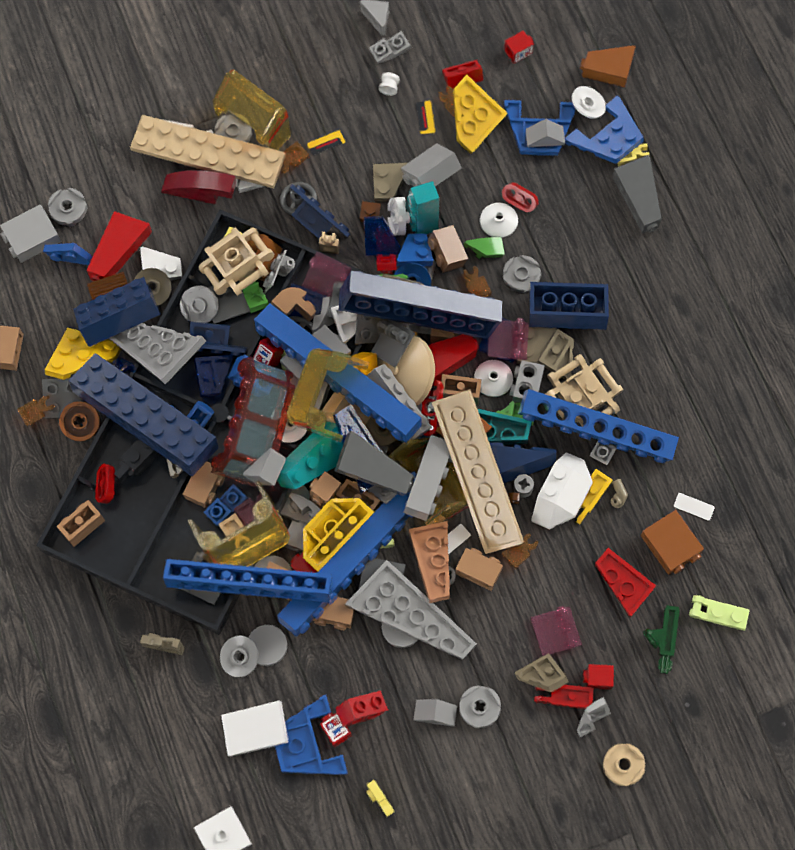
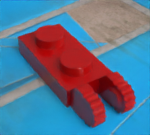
(386, 264)
(568, 696)

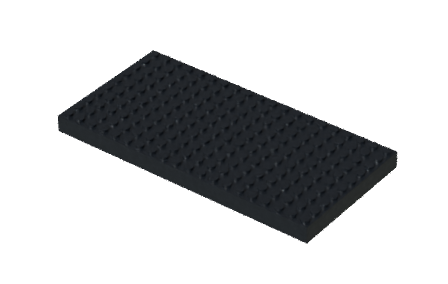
(148, 511)

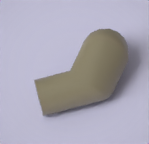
(620, 495)

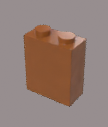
(672, 543)

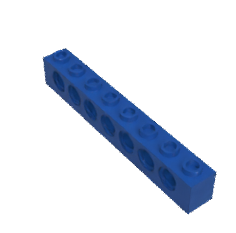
(665, 442)
(248, 580)

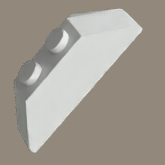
(562, 492)

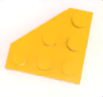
(474, 114)
(74, 353)

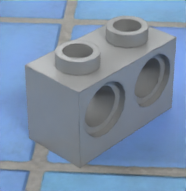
(525, 383)

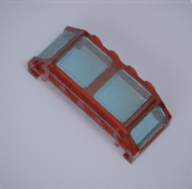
(257, 420)

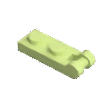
(719, 613)

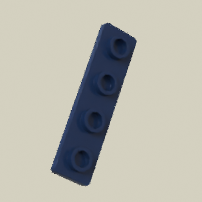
(313, 217)
(216, 337)

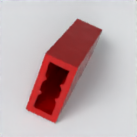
(117, 245)
(453, 354)

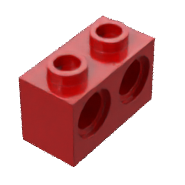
(361, 708)

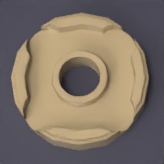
(620, 776)

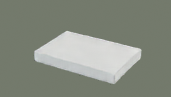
(254, 728)

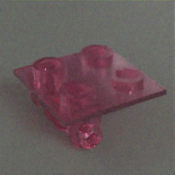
(324, 273)
(509, 340)
(556, 631)

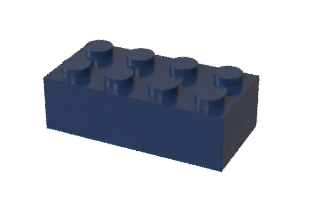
(568, 305)
(116, 311)

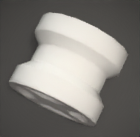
(389, 83)

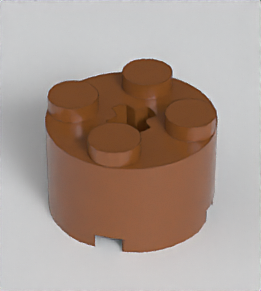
(90, 425)

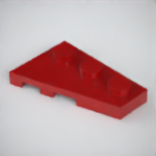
(624, 580)

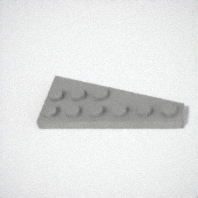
(158, 348)
(399, 604)

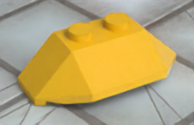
(332, 529)

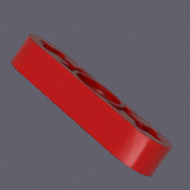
(439, 395)

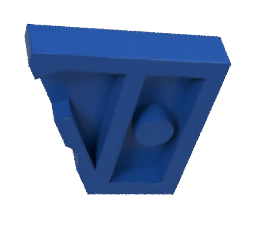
(415, 251)
(68, 252)

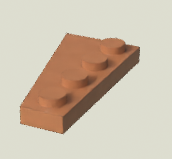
(432, 556)

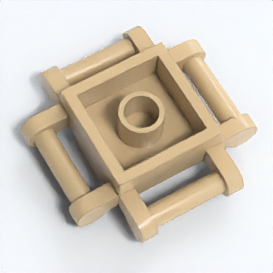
(236, 261)
(584, 387)

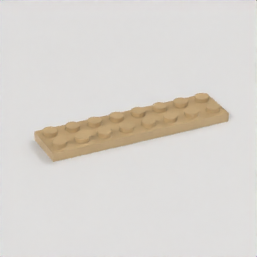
(207, 151)
(477, 471)

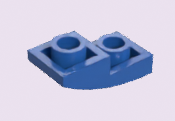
(224, 506)

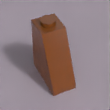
(608, 65)

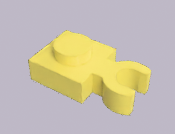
(633, 155)
(376, 795)

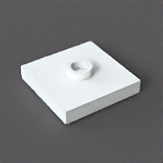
(223, 832)

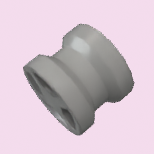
(523, 489)

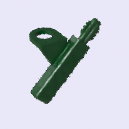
(665, 638)

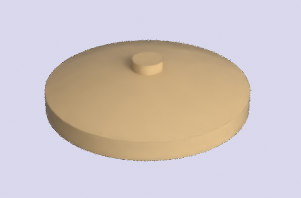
(414, 369)

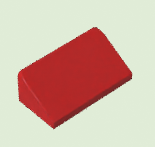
(455, 74)

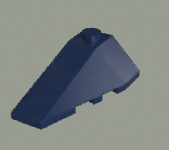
(517, 461)

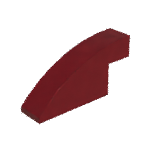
(200, 185)

